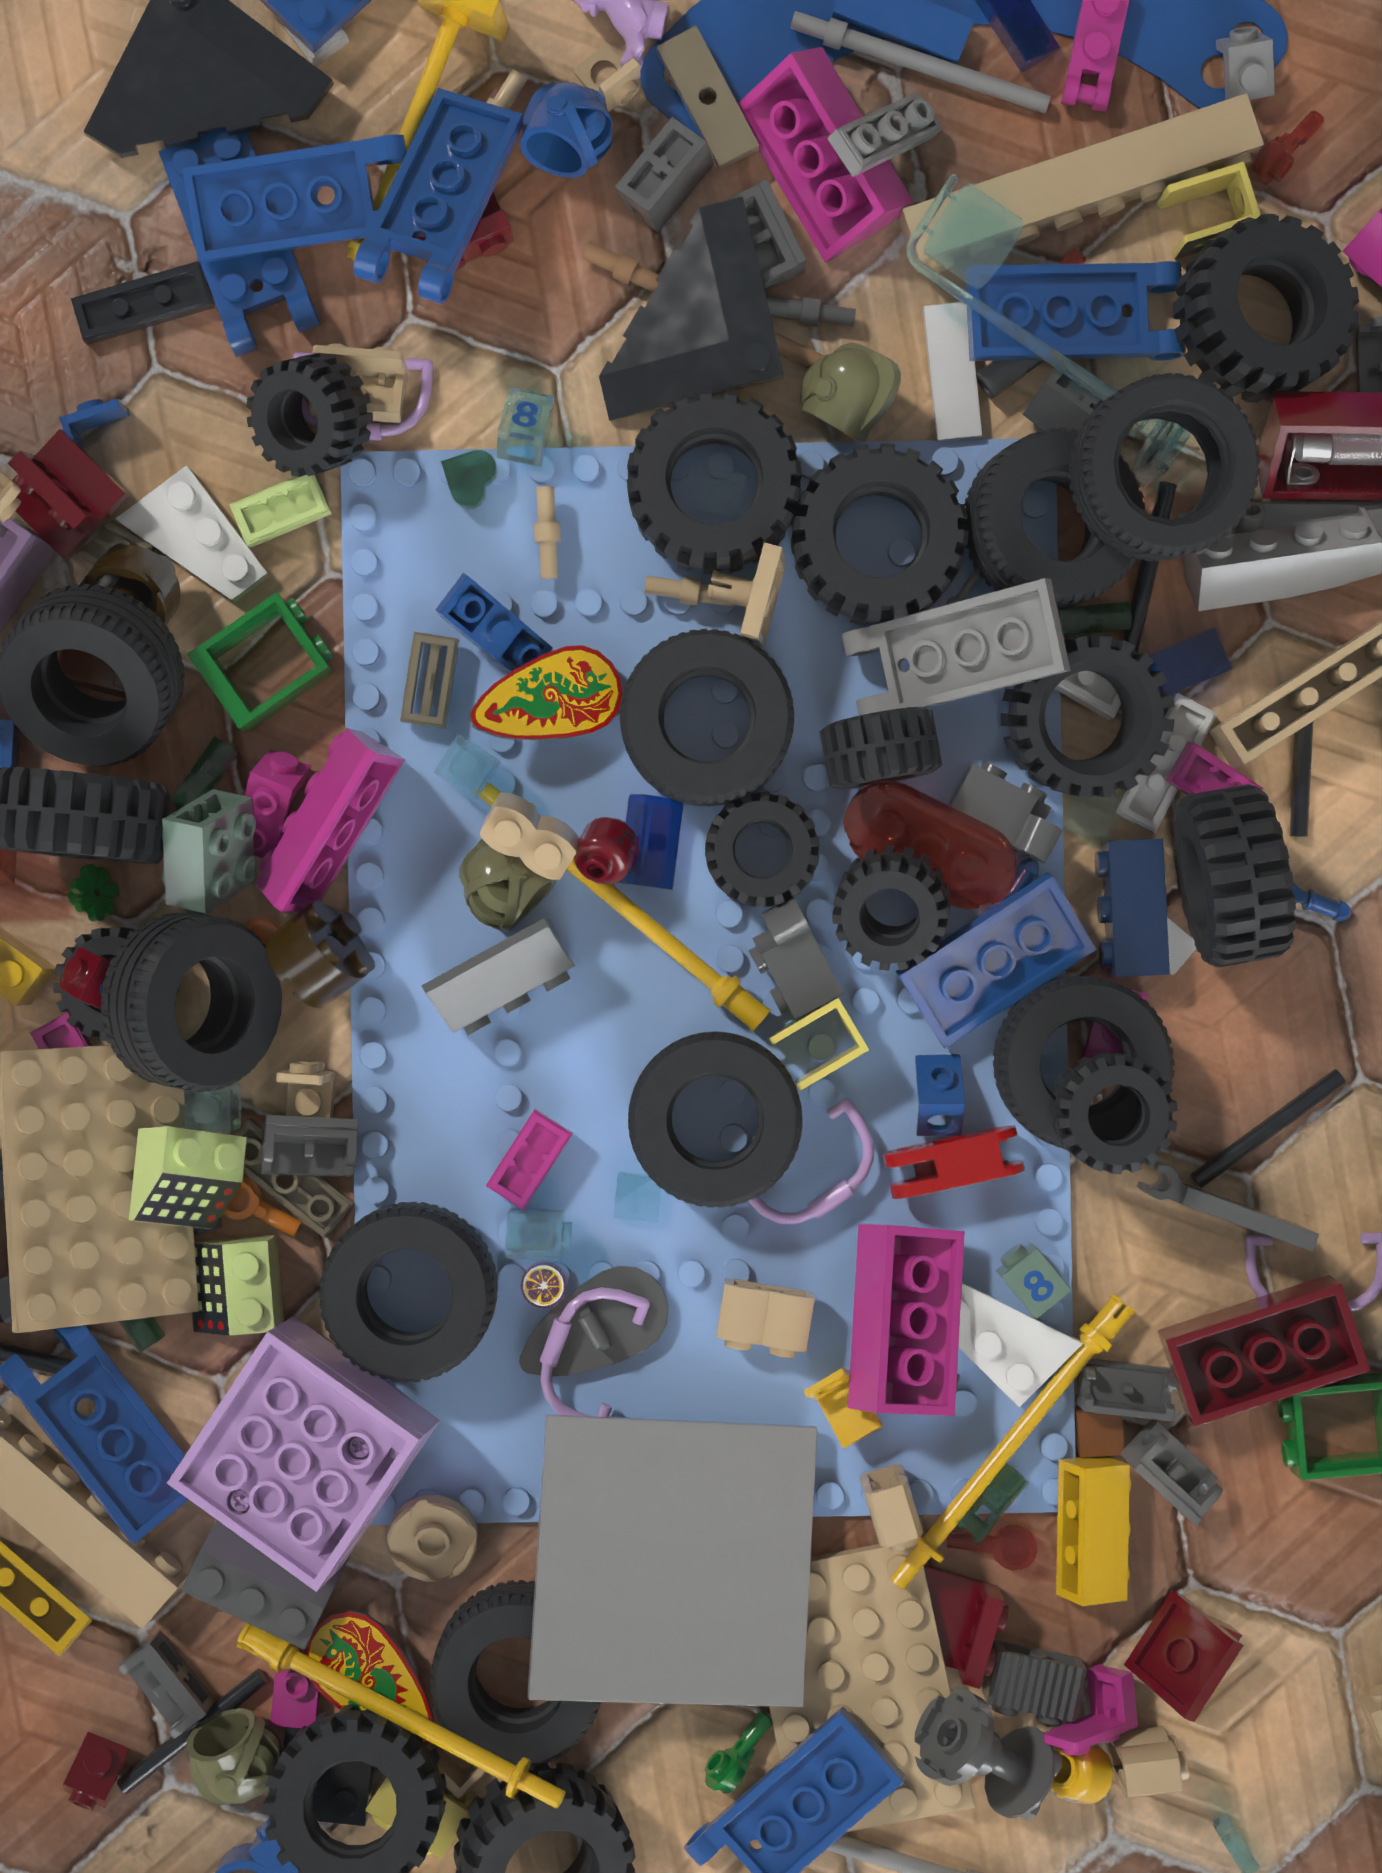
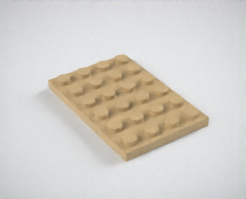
(68, 1192)
(880, 1661)

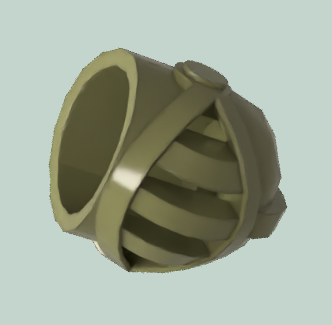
(851, 389)
(500, 887)
(232, 1756)

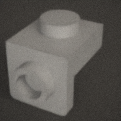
(1247, 63)

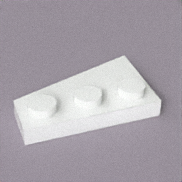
(195, 533)
(1010, 1345)

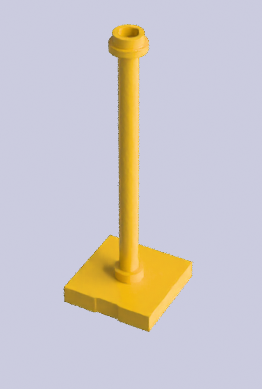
(478, 15)

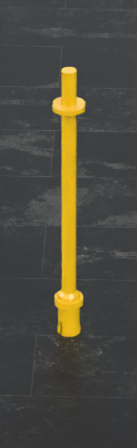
(723, 989)
(1095, 1339)
(285, 1656)

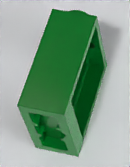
(206, 661)
(1322, 1467)

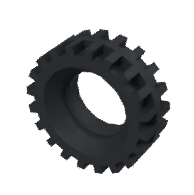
(349, 1738)

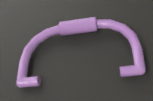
(376, 428)
(839, 1192)
(1255, 1240)
(559, 1333)

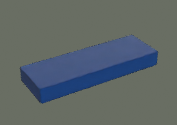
(910, 23)

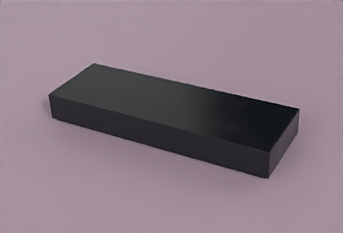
(142, 303)

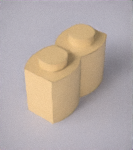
(539, 840)
(765, 1317)
(891, 1507)
(1148, 1762)

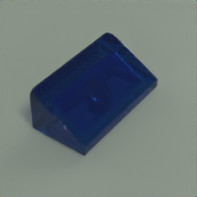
(1020, 30)
(657, 827)

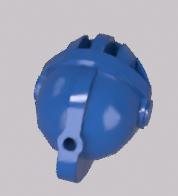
(566, 129)

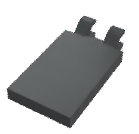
(1171, 1188)

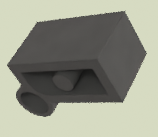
(1009, 809)
(793, 961)

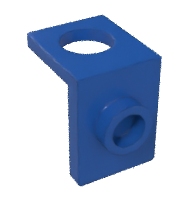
(90, 415)
(939, 1093)

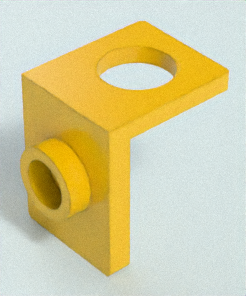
(847, 1423)

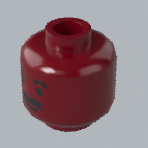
(608, 849)

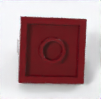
(64, 493)
(1184, 1655)

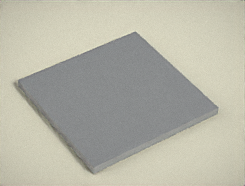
(672, 1562)

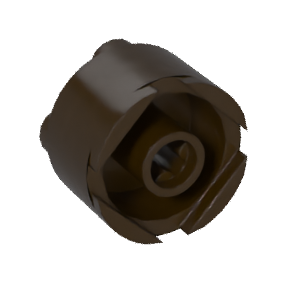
(140, 575)
(319, 953)

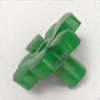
(93, 893)

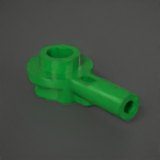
(728, 1767)

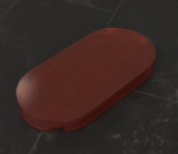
(971, 854)

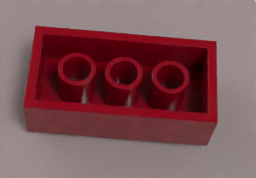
(1264, 1350)

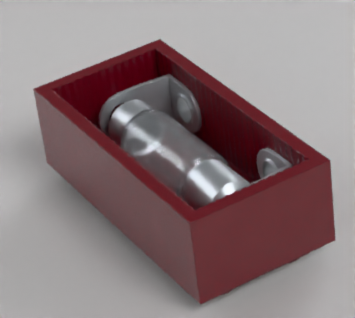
(1322, 446)

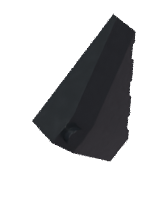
(201, 71)
(701, 325)

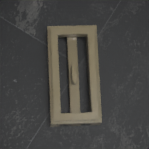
(447, 684)

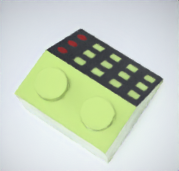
(185, 1176)
(238, 1285)

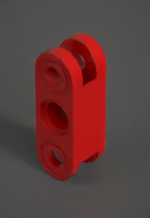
(953, 1162)

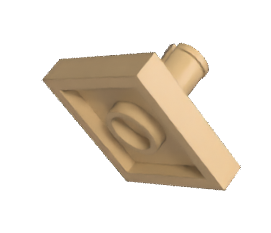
(756, 595)

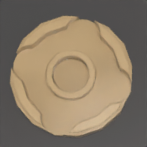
(432, 1538)

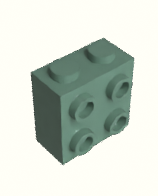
(208, 851)

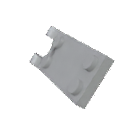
(965, 647)

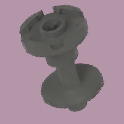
(961, 1742)

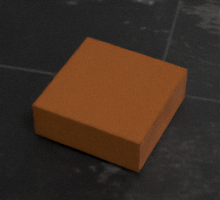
(1099, 1434)

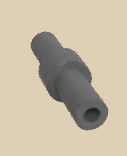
(811, 311)

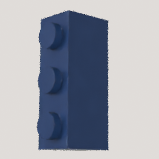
(1133, 908)

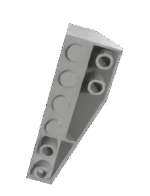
(1287, 552)

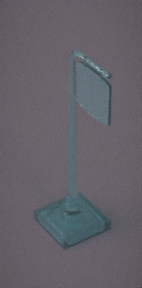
(973, 243)

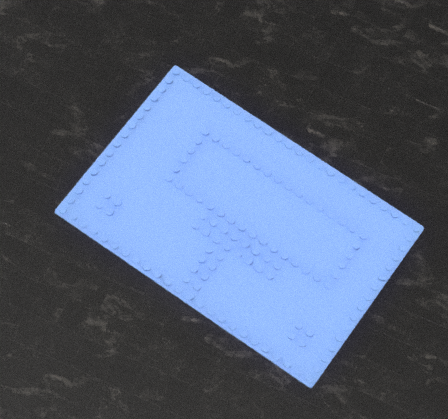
(449, 1105)

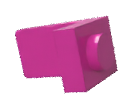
(272, 788)
(1111, 1712)

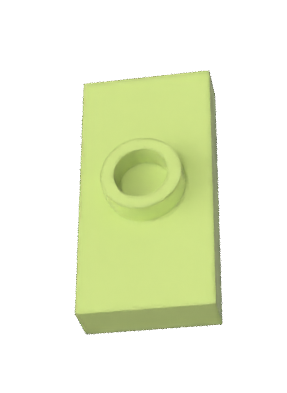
(280, 509)

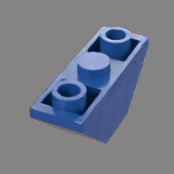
(490, 625)

